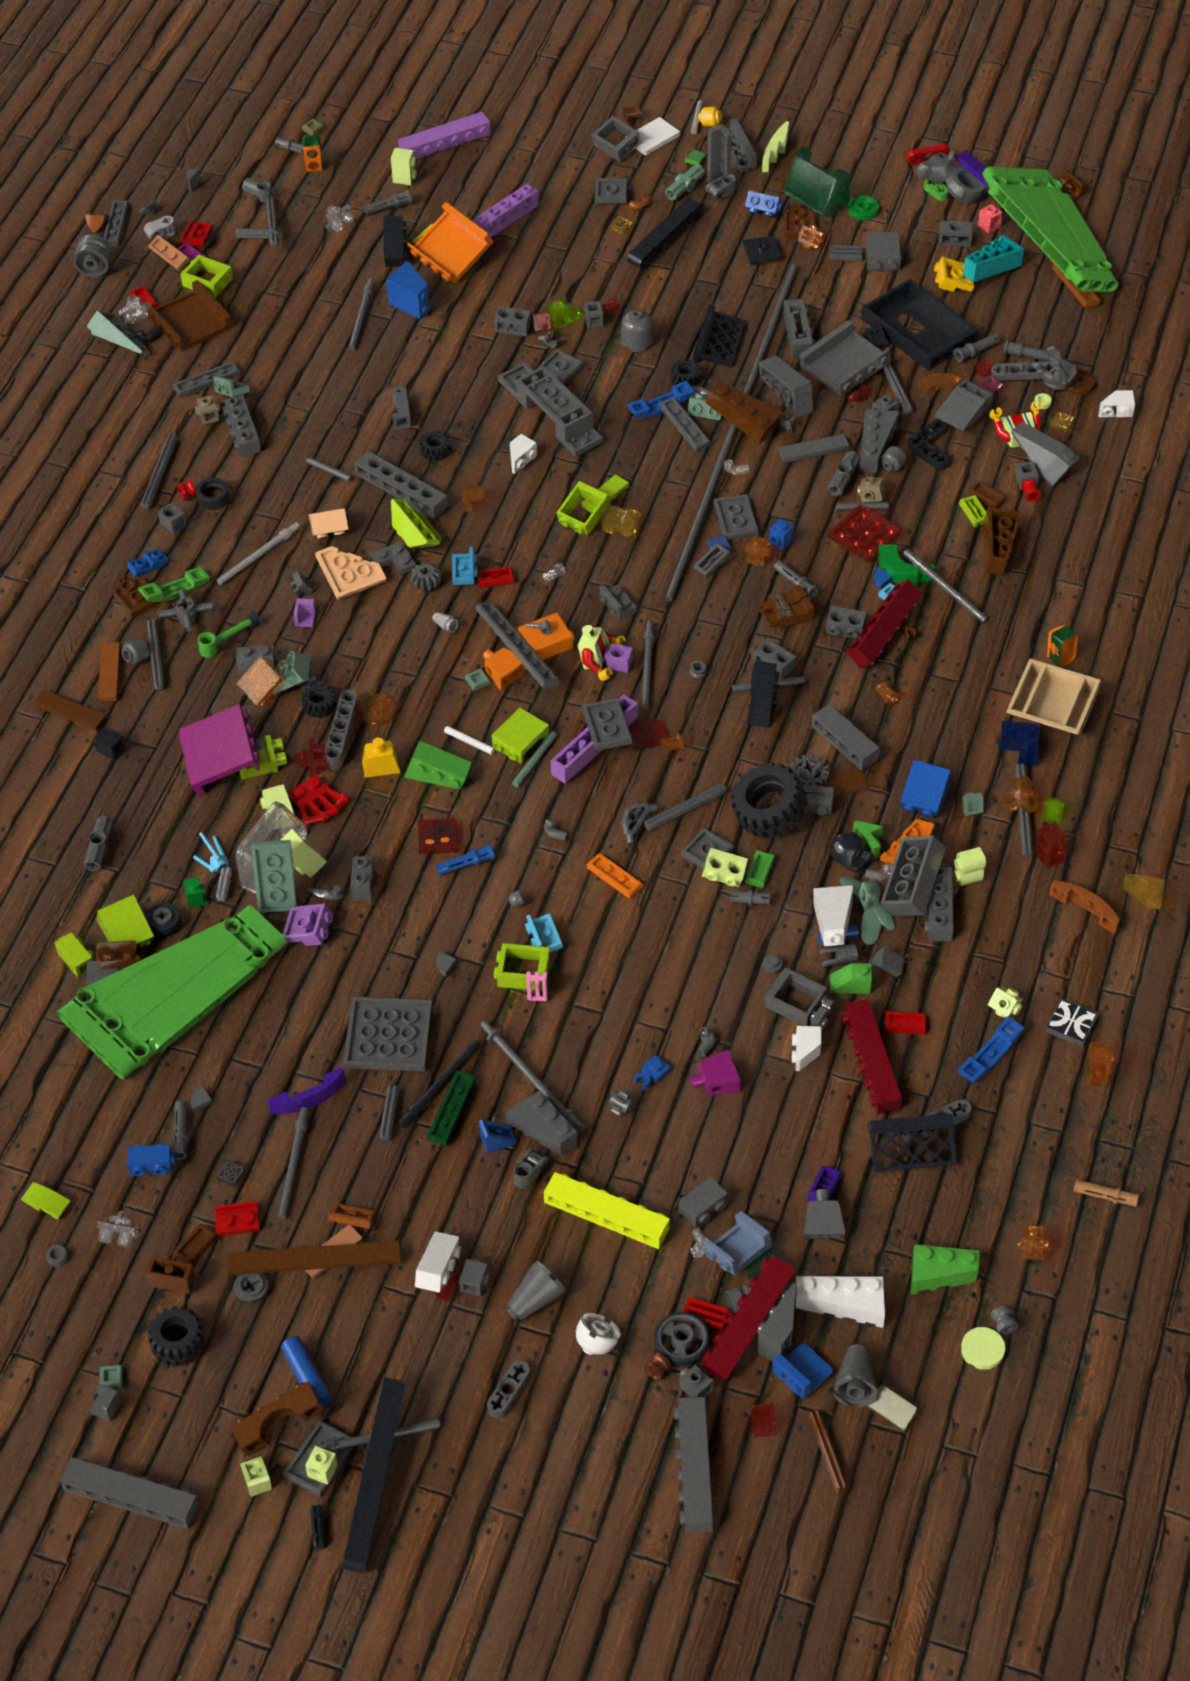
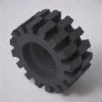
(686, 367)
(435, 452)
(318, 692)

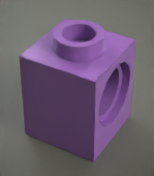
(619, 657)

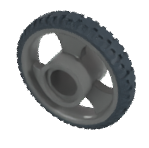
(681, 1347)

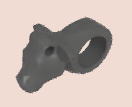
(941, 169)

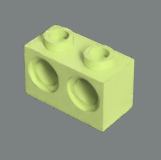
(725, 863)

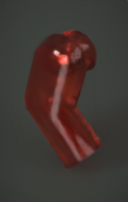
(609, 306)
(859, 396)

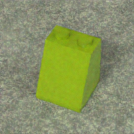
(125, 922)

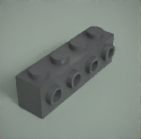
(241, 426)
(845, 737)
(940, 908)

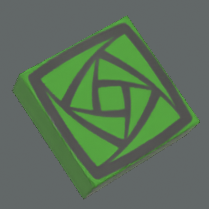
(695, 157)

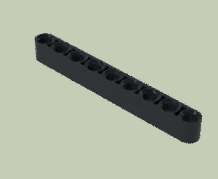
(373, 1475)

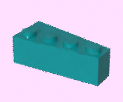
(993, 259)

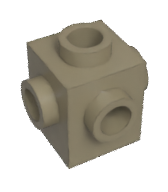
(207, 410)
(871, 489)

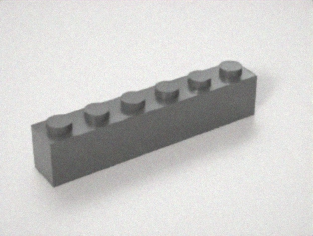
(694, 1465)
(129, 1492)

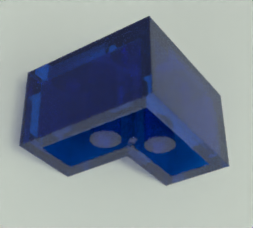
(1021, 738)

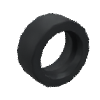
(213, 503)

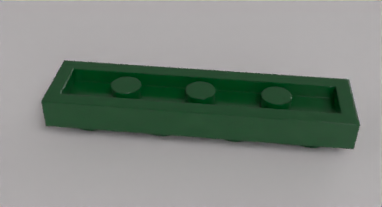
(451, 1108)

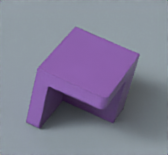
(304, 612)

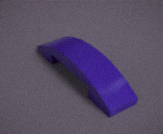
(284, 1105)

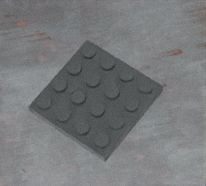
(388, 1034)

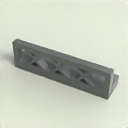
(743, 147)
(718, 152)

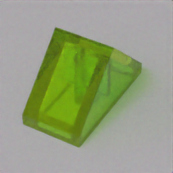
(1052, 809)

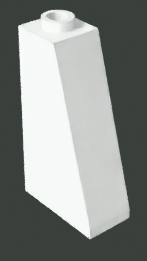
(833, 912)

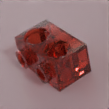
(1051, 845)

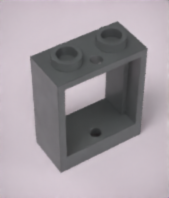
(620, 151)
(801, 983)

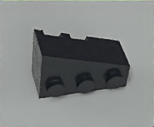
(394, 241)
(763, 693)

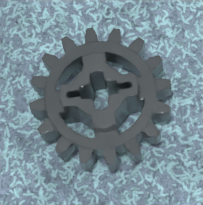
(810, 770)

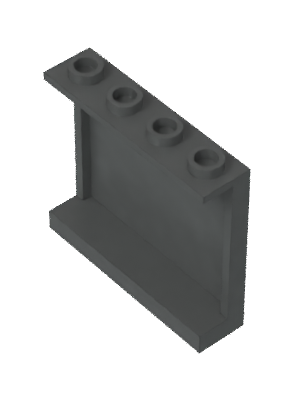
(843, 359)

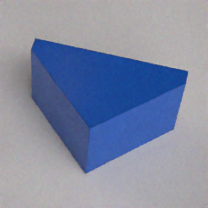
(496, 1135)

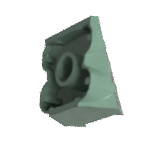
(293, 670)

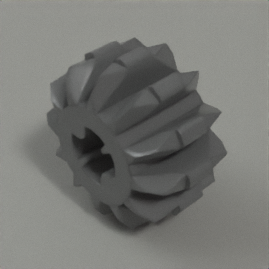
(426, 576)

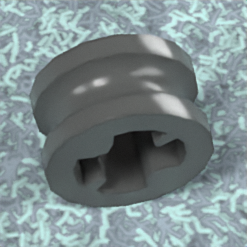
(697, 665)

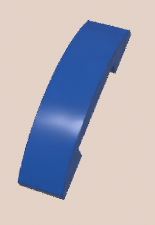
(642, 409)
(992, 1051)

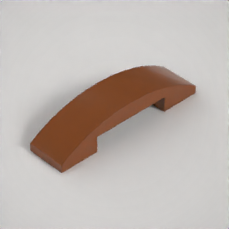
(1066, 891)

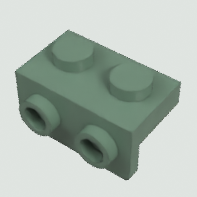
(229, 387)
(699, 408)

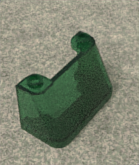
(815, 187)

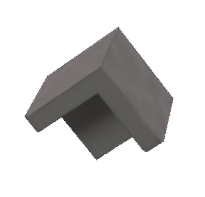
(105, 1403)

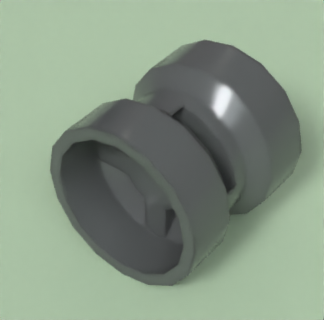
(1003, 1318)

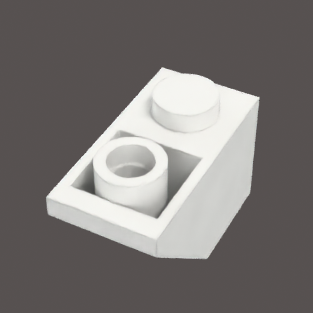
(1118, 404)
(521, 452)
(807, 1045)

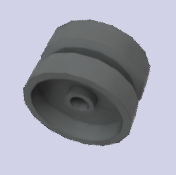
(92, 255)

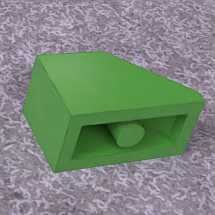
(852, 979)

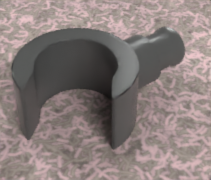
(548, 340)
(786, 423)

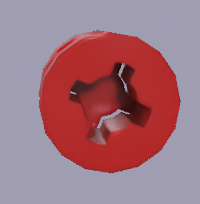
(186, 489)

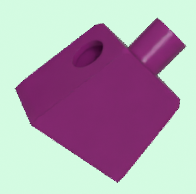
(717, 1075)

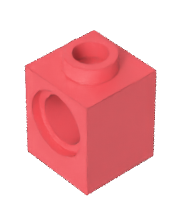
(990, 218)

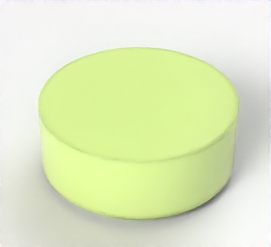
(1045, 400)

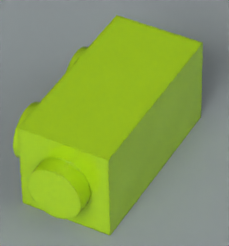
(74, 954)

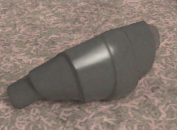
(634, 817)

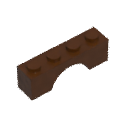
(253, 1430)

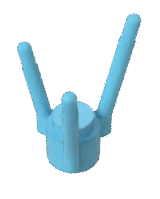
(217, 860)

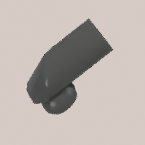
(708, 1041)

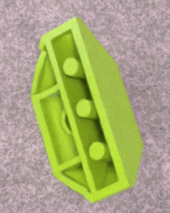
(413, 525)

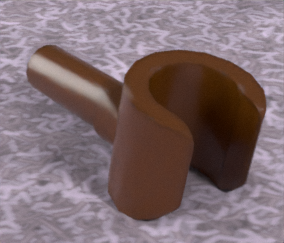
(908, 631)

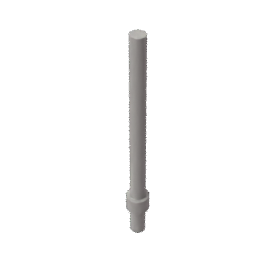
(283, 535)

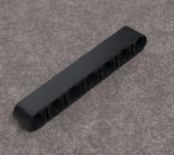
(665, 233)

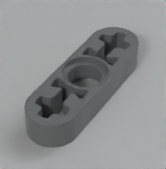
(508, 1379)

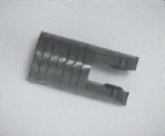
(843, 954)

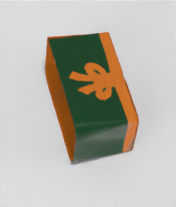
(312, 143)
(1062, 645)

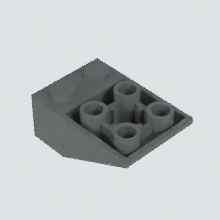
(965, 405)
(777, 1331)

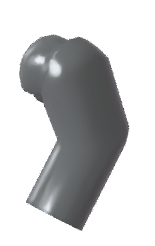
(552, 831)

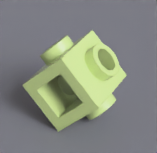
(1006, 1002)

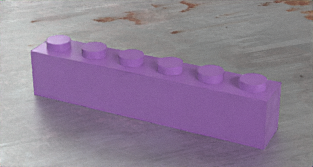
(447, 135)
(581, 749)

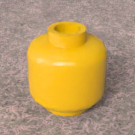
(710, 116)

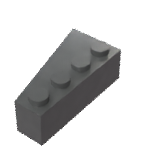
(787, 385)

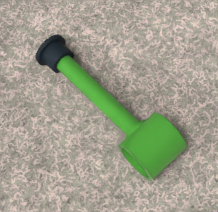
(208, 641)

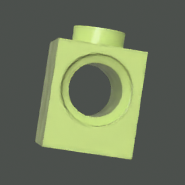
(321, 1465)

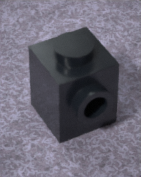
(108, 743)

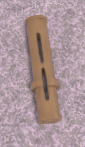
(1099, 1191)

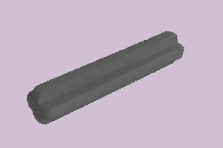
(255, 233)
(389, 1112)

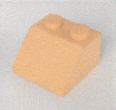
(328, 522)

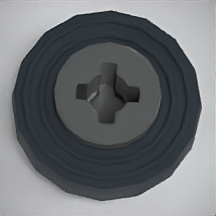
(170, 919)

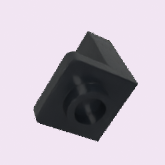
(875, 336)

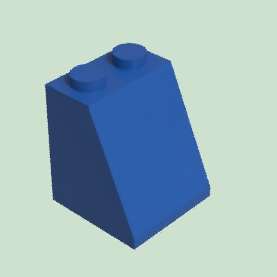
(408, 291)
(926, 789)

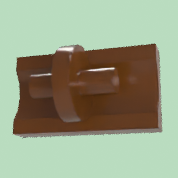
(1072, 184)

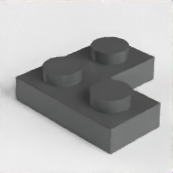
(396, 555)

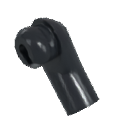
(142, 336)

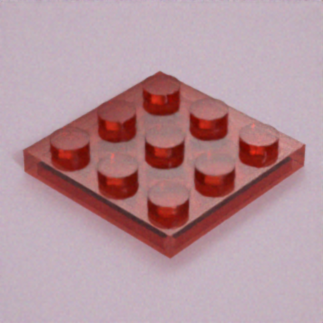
(864, 532)

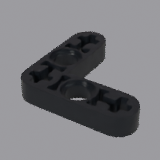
(936, 429)

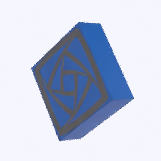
(720, 540)

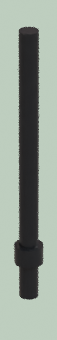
(415, 1109)

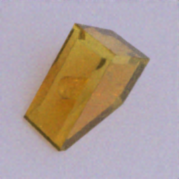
(1145, 890)

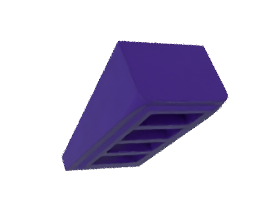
(818, 1183)

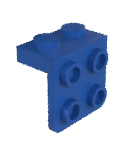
(801, 1370)

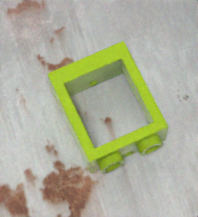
(222, 273)
(588, 493)
(518, 980)

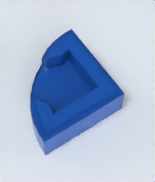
(881, 578)

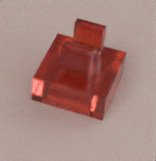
(541, 321)

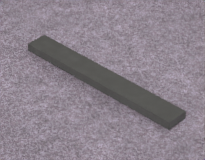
(517, 644)

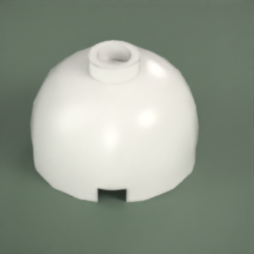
(596, 1335)

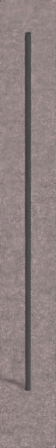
(679, 570)

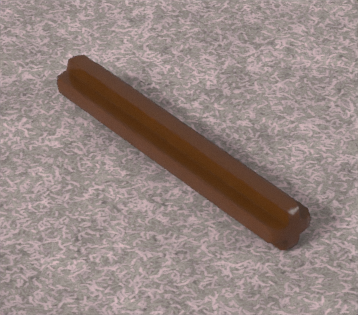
(828, 1450)

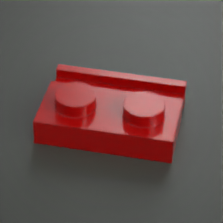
(196, 233)
(237, 1218)

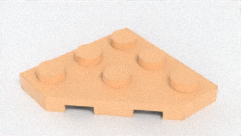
(348, 572)

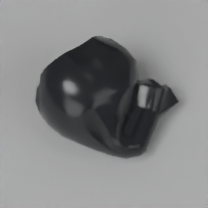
(849, 851)

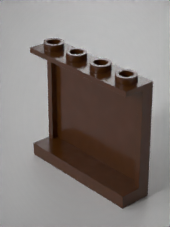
(191, 318)

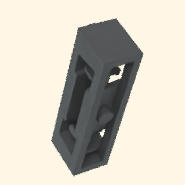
(792, 311)

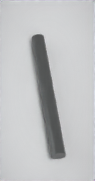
(782, 682)

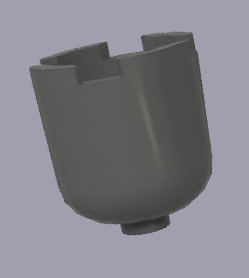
(637, 330)

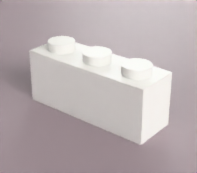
(437, 1262)

